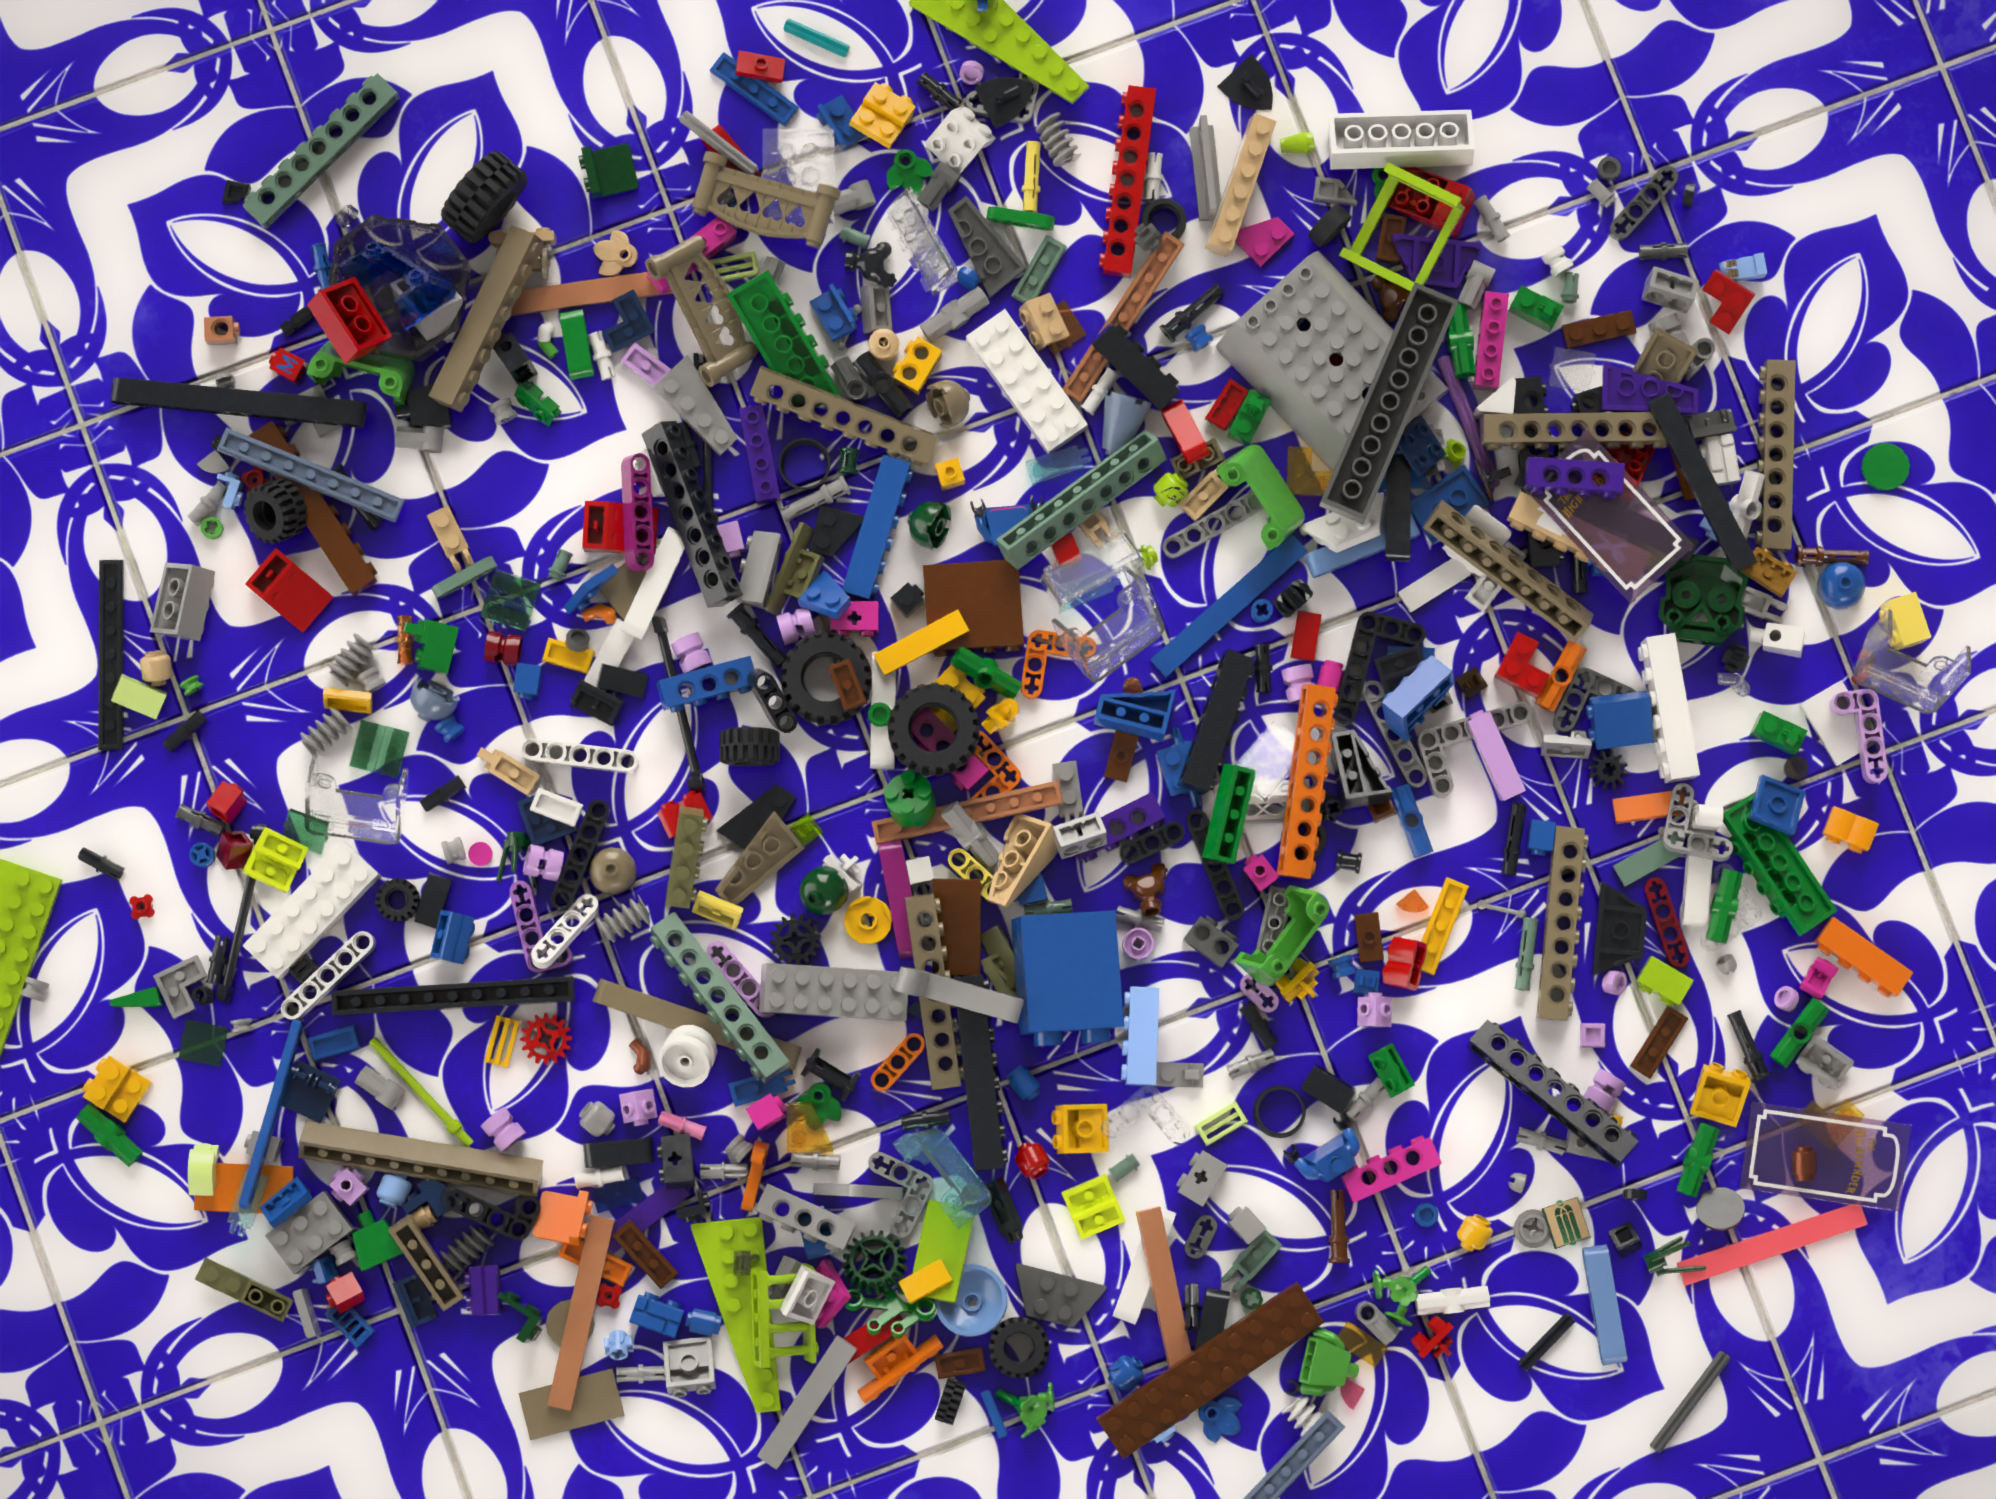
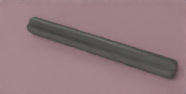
(1690, 1401)

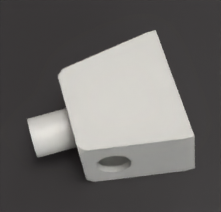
(1790, 640)

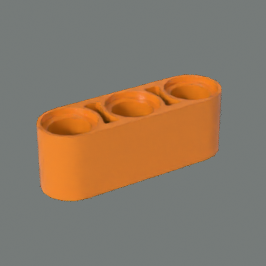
(901, 1050)

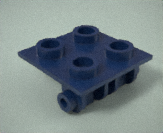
(1420, 446)
(309, 1091)

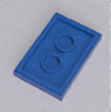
(1456, 489)

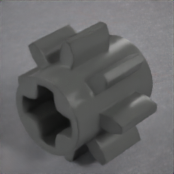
(1148, 237)

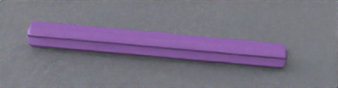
(1466, 416)

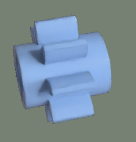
(618, 1344)

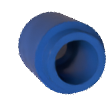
(1024, 1083)
(703, 1322)

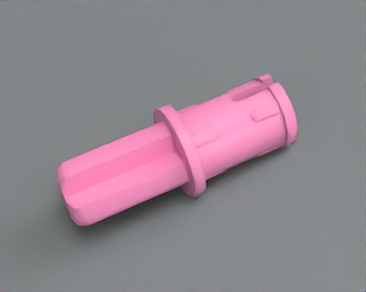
(681, 1125)

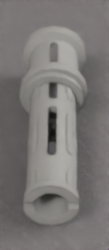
(826, 493)

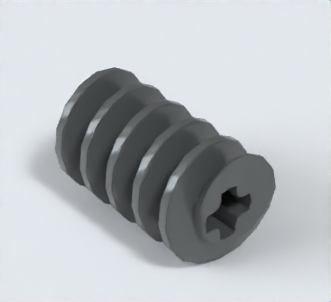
(467, 1249)

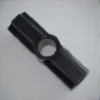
(874, 372)

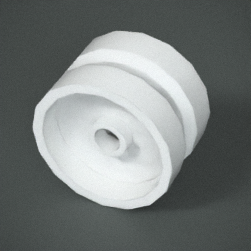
(687, 1056)

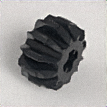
(1292, 598)
(1611, 762)

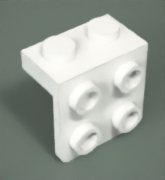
(959, 138)
(1488, 525)

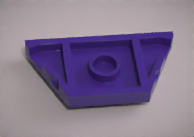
(1450, 266)

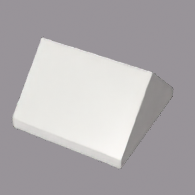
(1499, 402)
(806, 1295)

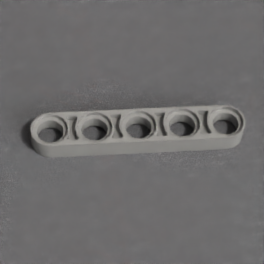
(1206, 533)
(1394, 746)

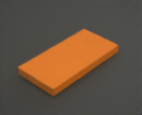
(229, 1180)

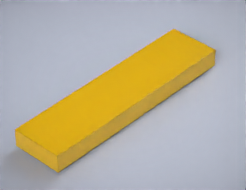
(921, 642)
(1442, 922)

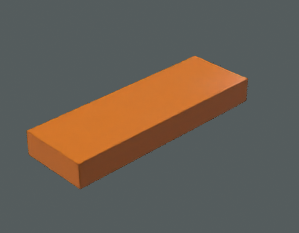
(1644, 807)
(615, 1269)

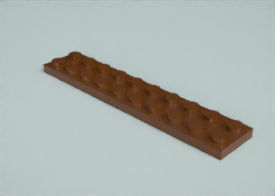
(1210, 1370)

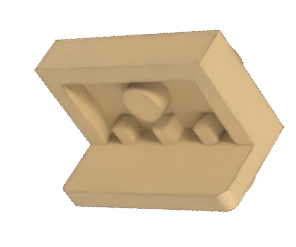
(1043, 321)

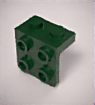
(608, 170)
(531, 1329)

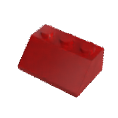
(349, 320)

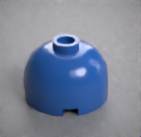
(1841, 585)

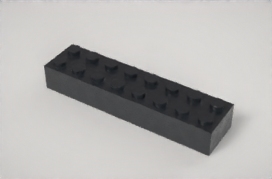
(981, 1084)

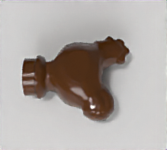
(1391, 297)
(1148, 889)

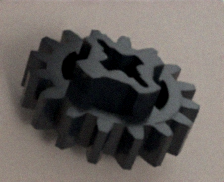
(796, 950)

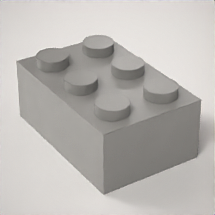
(310, 1232)

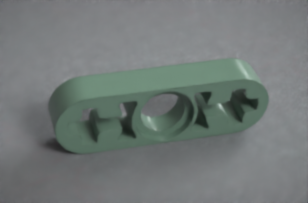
(464, 577)

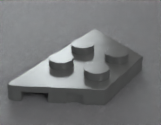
(1055, 1295)

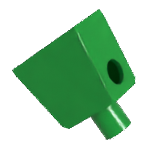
(374, 1242)

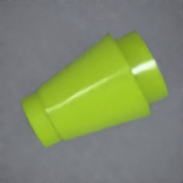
(1298, 143)

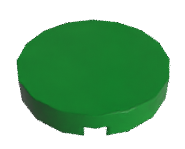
(1885, 466)

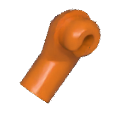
(602, 611)

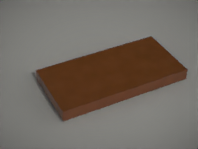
(961, 923)

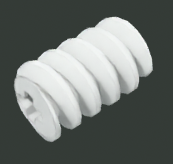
(1302, 1414)

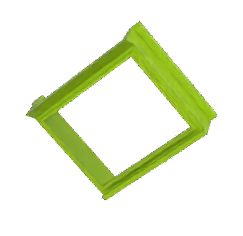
(1395, 176)

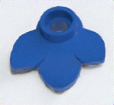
(1223, 1419)

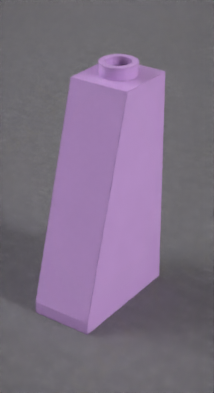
(1495, 755)

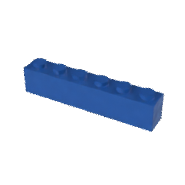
(876, 528)

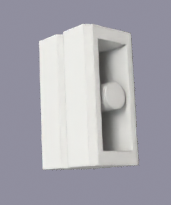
(1721, 458)

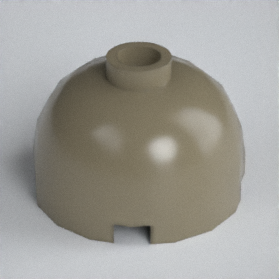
(948, 402)
(612, 871)

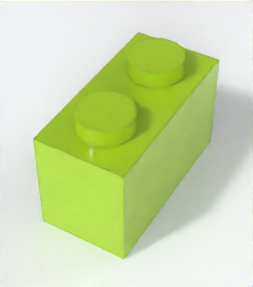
(1663, 981)

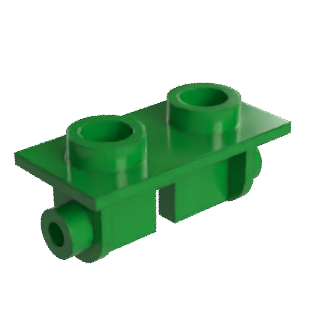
(528, 396)

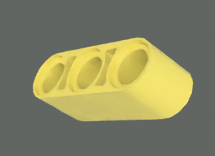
(970, 865)

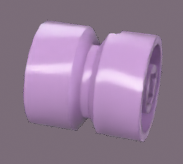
(787, 625)
(691, 653)
(1295, 678)
(551, 865)
(1138, 944)
(1604, 1099)
(503, 1129)

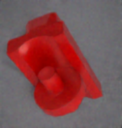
(1440, 1329)

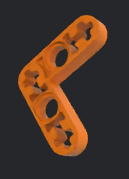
(1041, 654)
(998, 779)
(758, 1161)

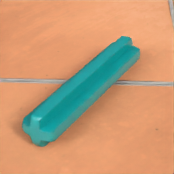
(816, 38)

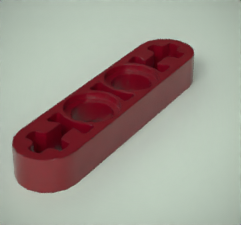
(1663, 923)

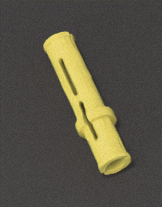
(1031, 180)

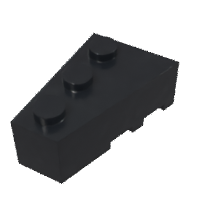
(1355, 773)

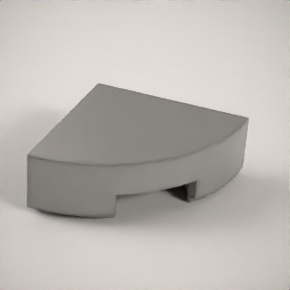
(214, 464)

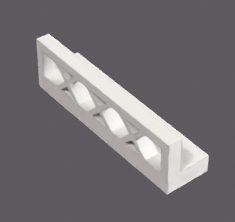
(1278, 796)

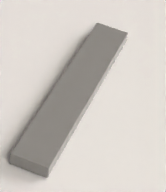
(807, 1402)

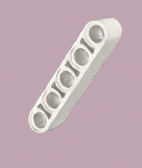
(654, 584)
(885, 692)
(569, 751)
(340, 973)
(1138, 1280)

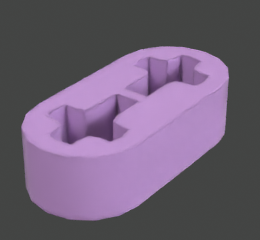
(1257, 1001)

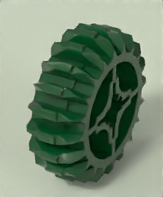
(880, 1255)

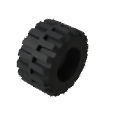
(275, 511)
(749, 746)
(1003, 1362)

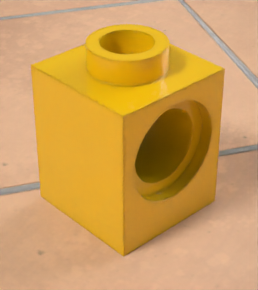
(950, 474)

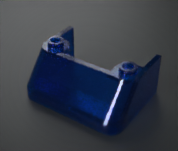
(426, 285)

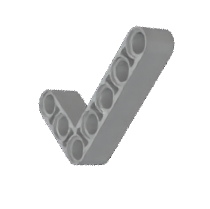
(1463, 735)
(958, 993)

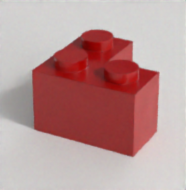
(1516, 668)

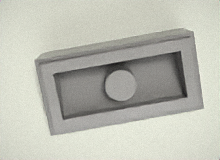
(875, 308)

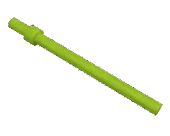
(454, 1127)

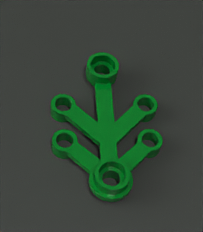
(894, 1306)

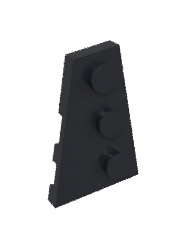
(748, 822)

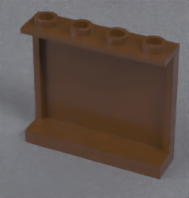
(986, 598)

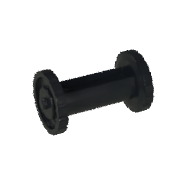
(830, 1074)

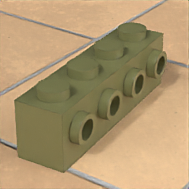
(684, 857)

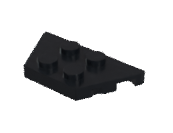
(1618, 930)

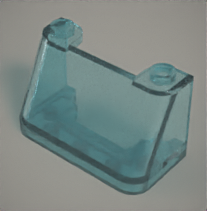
(967, 1191)

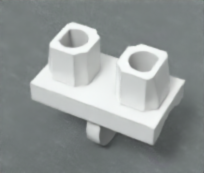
(844, 872)

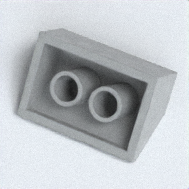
(438, 320)
(759, 567)
(182, 601)

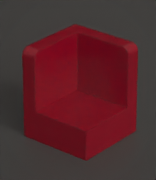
(234, 849)

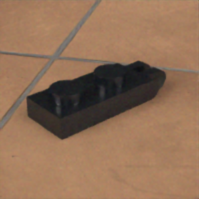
(1004, 1211)

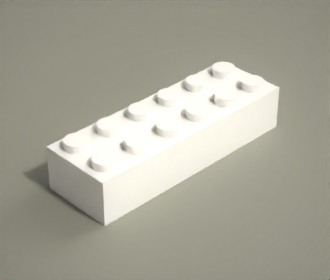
(1401, 139)
(1026, 382)
(1669, 708)
(311, 910)

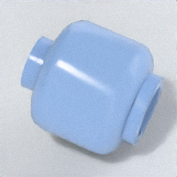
(393, 1190)

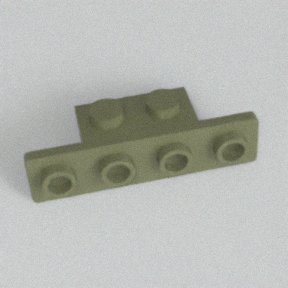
(797, 571)
(1000, 962)

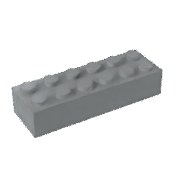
(831, 992)

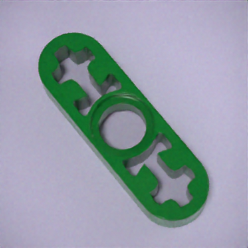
(1020, 218)

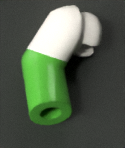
(544, 338)

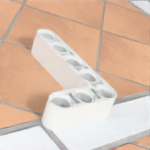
(1698, 870)

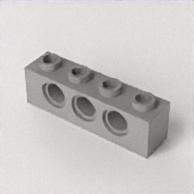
(773, 1197)

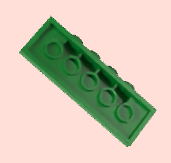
(781, 334)
(1777, 869)

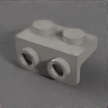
(1824, 1062)

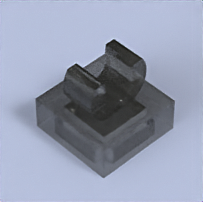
(742, 1262)

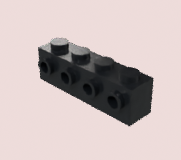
(1135, 365)

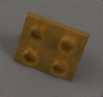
(1770, 572)

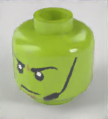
(1170, 489)

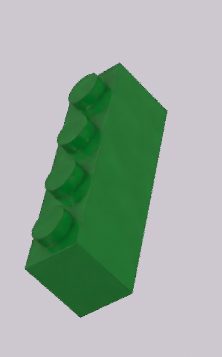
(1229, 813)

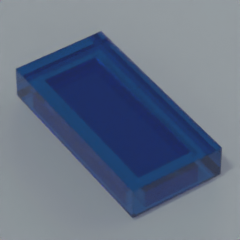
(617, 1195)

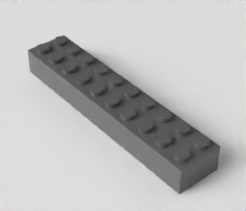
(1389, 403)

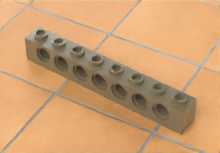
(1784, 373)
(767, 378)
(1492, 438)
(1508, 571)
(1556, 886)
(939, 1077)

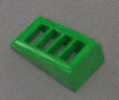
(145, 998)

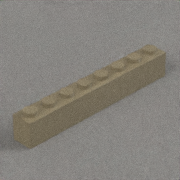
(486, 318)

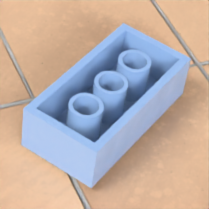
(1141, 1036)

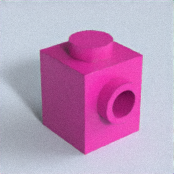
(1259, 872)

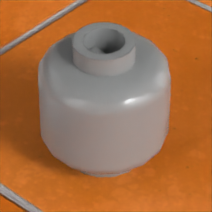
(597, 1119)

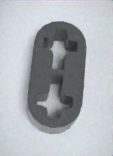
(1206, 1239)

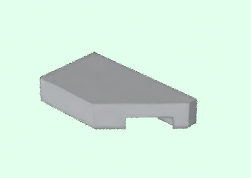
(1332, 191)

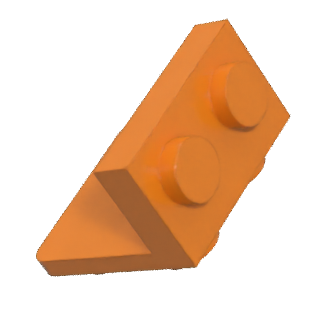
(563, 1217)

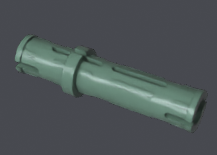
(1526, 953)

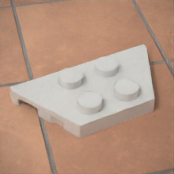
(1341, 532)

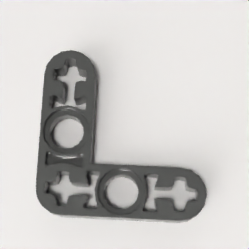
(1591, 688)

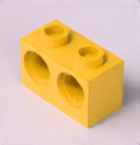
(922, 367)

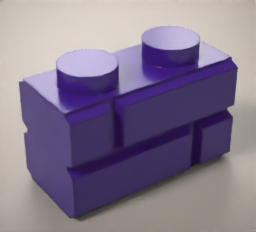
(484, 1289)

